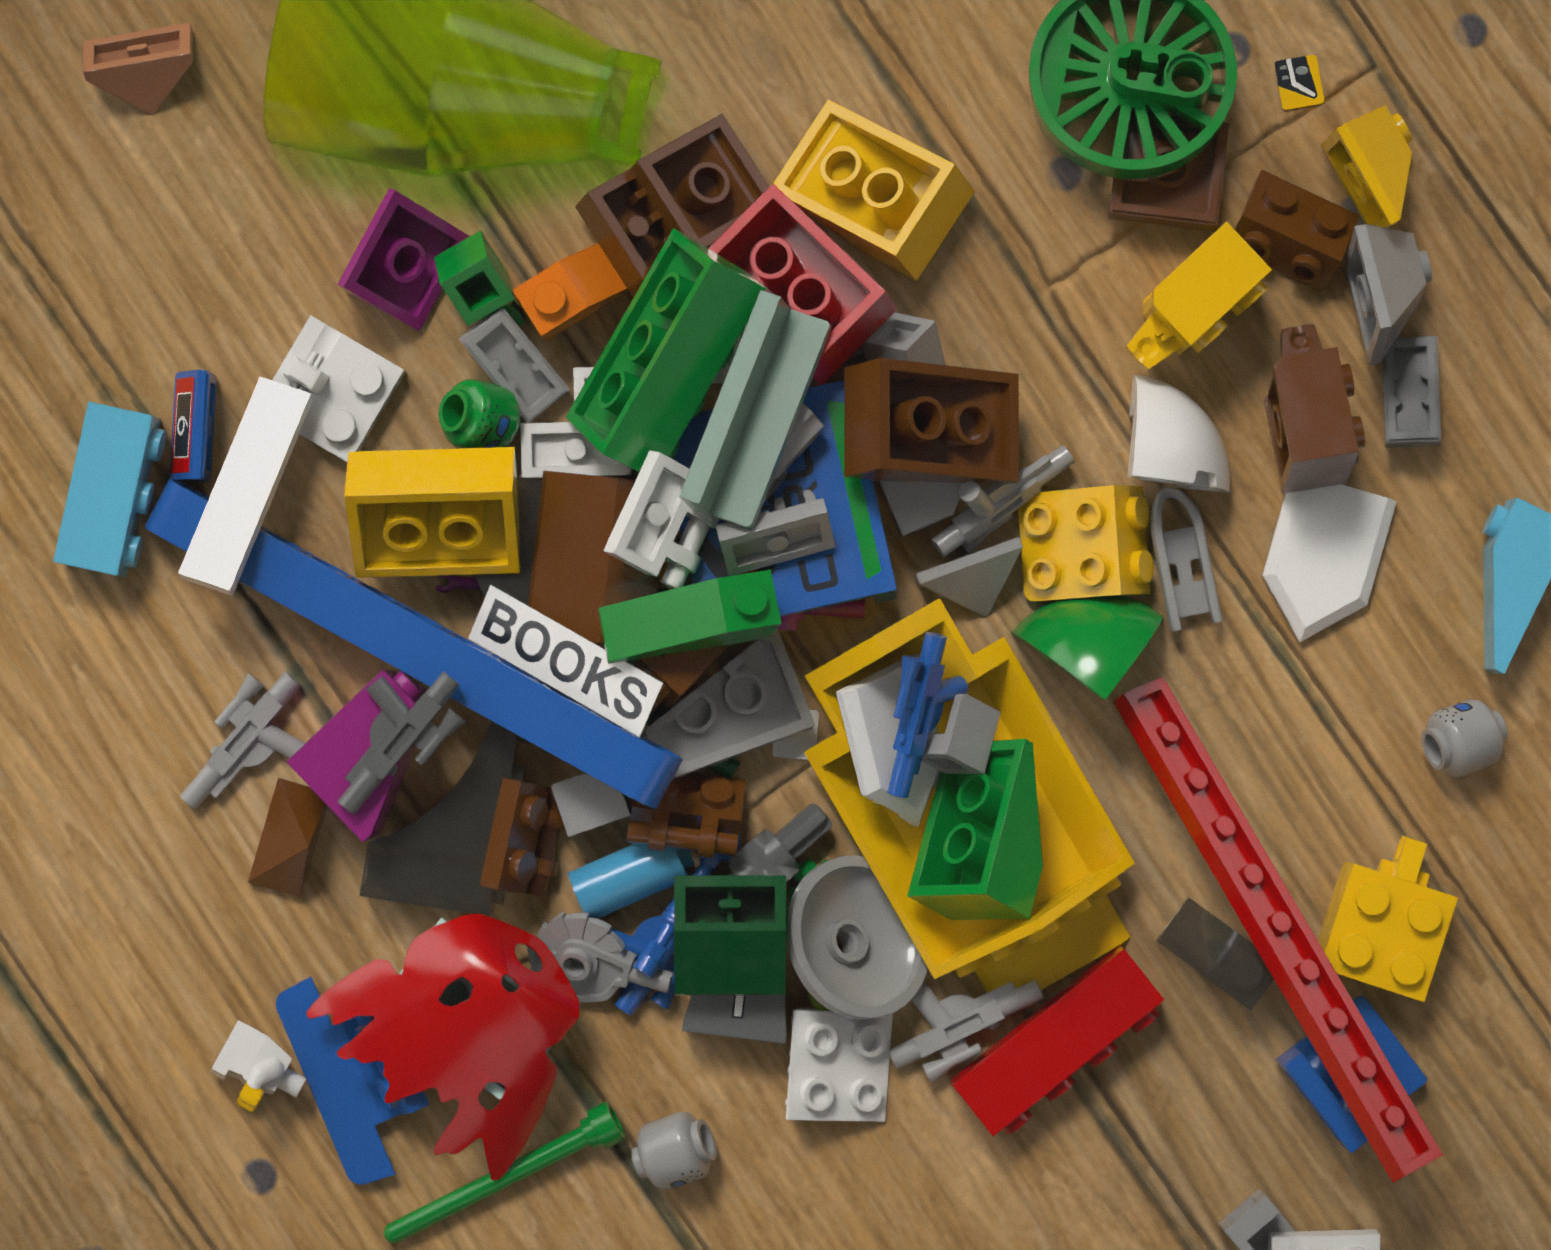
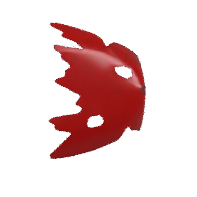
(468, 1044)

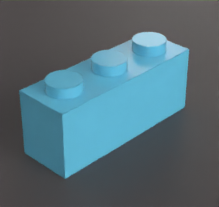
(109, 490)

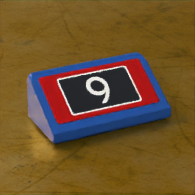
(193, 426)

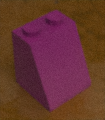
(339, 746)

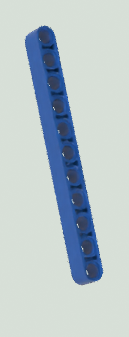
(428, 648)

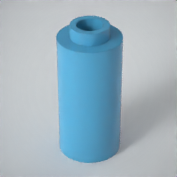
(627, 877)

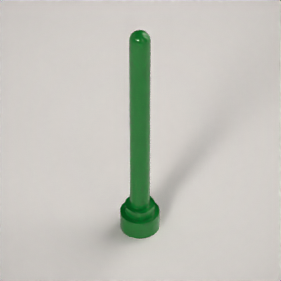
(597, 1129)

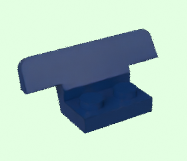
(345, 1090)

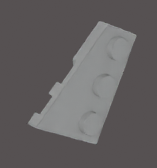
(736, 710)

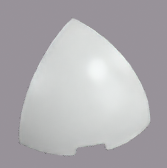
(1174, 439)

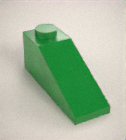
(691, 617)

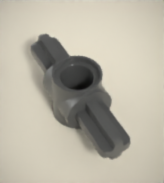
(778, 853)

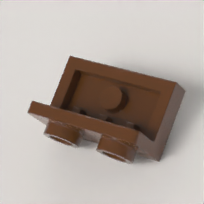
(1296, 230)

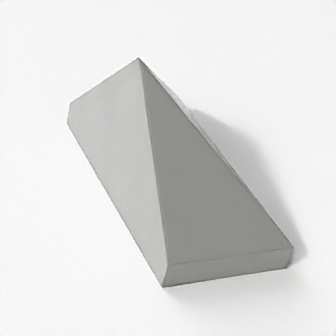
(975, 578)

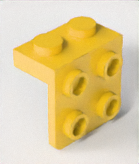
(1085, 543)

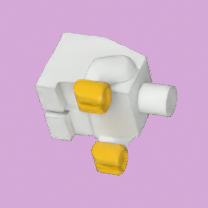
(258, 1064)

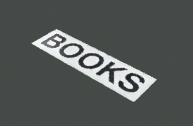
(565, 661)

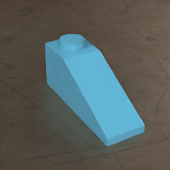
(1513, 576)

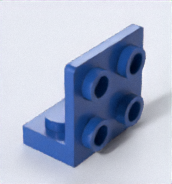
(1316, 1085)

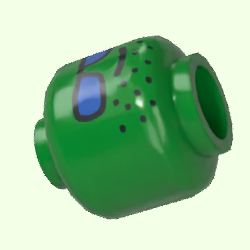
(479, 415)

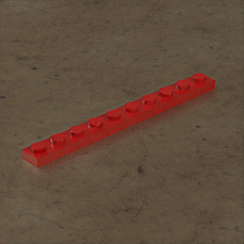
(1278, 929)

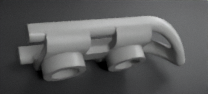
(1180, 548)

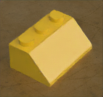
(433, 512)

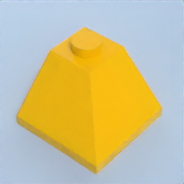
(1373, 164)

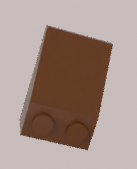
(930, 423)

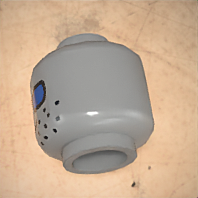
(1464, 738)
(674, 1150)

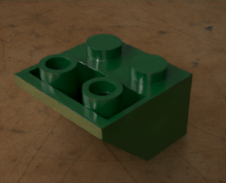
(730, 935)

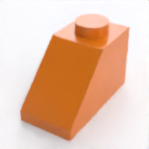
(569, 291)

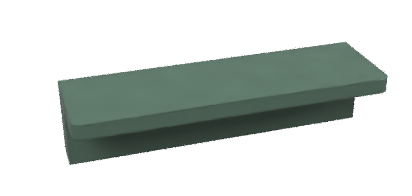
(755, 412)

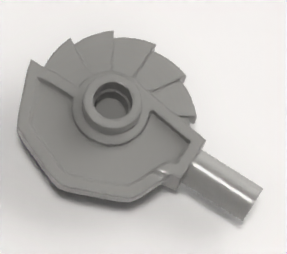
(593, 957)

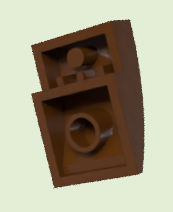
(687, 185)

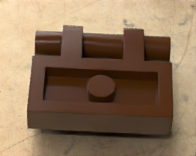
(694, 815)
(523, 839)

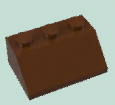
(569, 565)

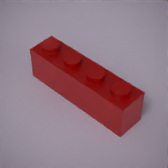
(1057, 1041)

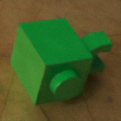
(476, 280)

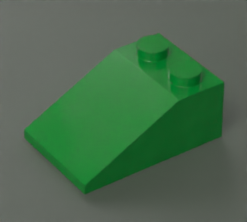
(983, 840)

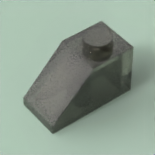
(1217, 953)

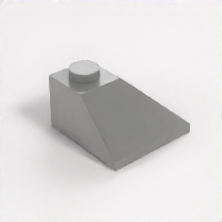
(1385, 284)

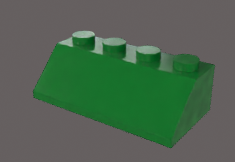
(665, 352)

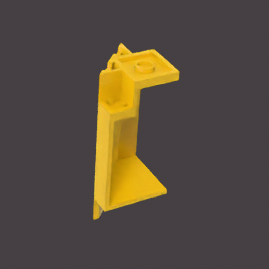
(1079, 844)

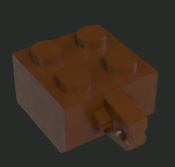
(1311, 413)

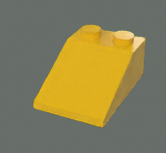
(875, 188)

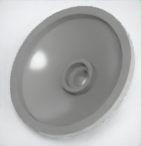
(878, 959)

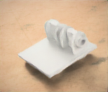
(838, 1067)

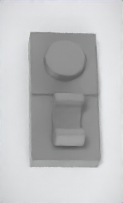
(777, 536)

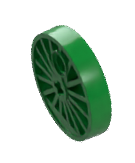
(1152, 92)

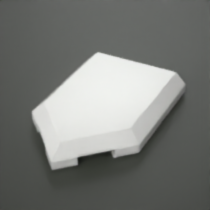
(1326, 554)
(871, 733)

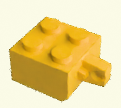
(1195, 296)
(1388, 923)

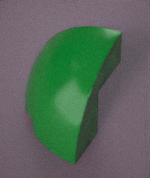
(1091, 637)

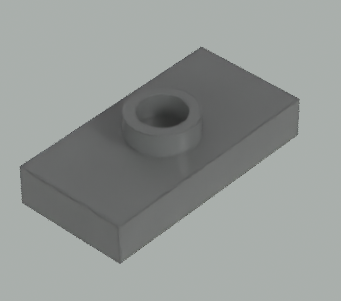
(1412, 393)

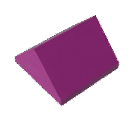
(396, 260)

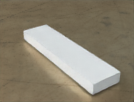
(245, 486)

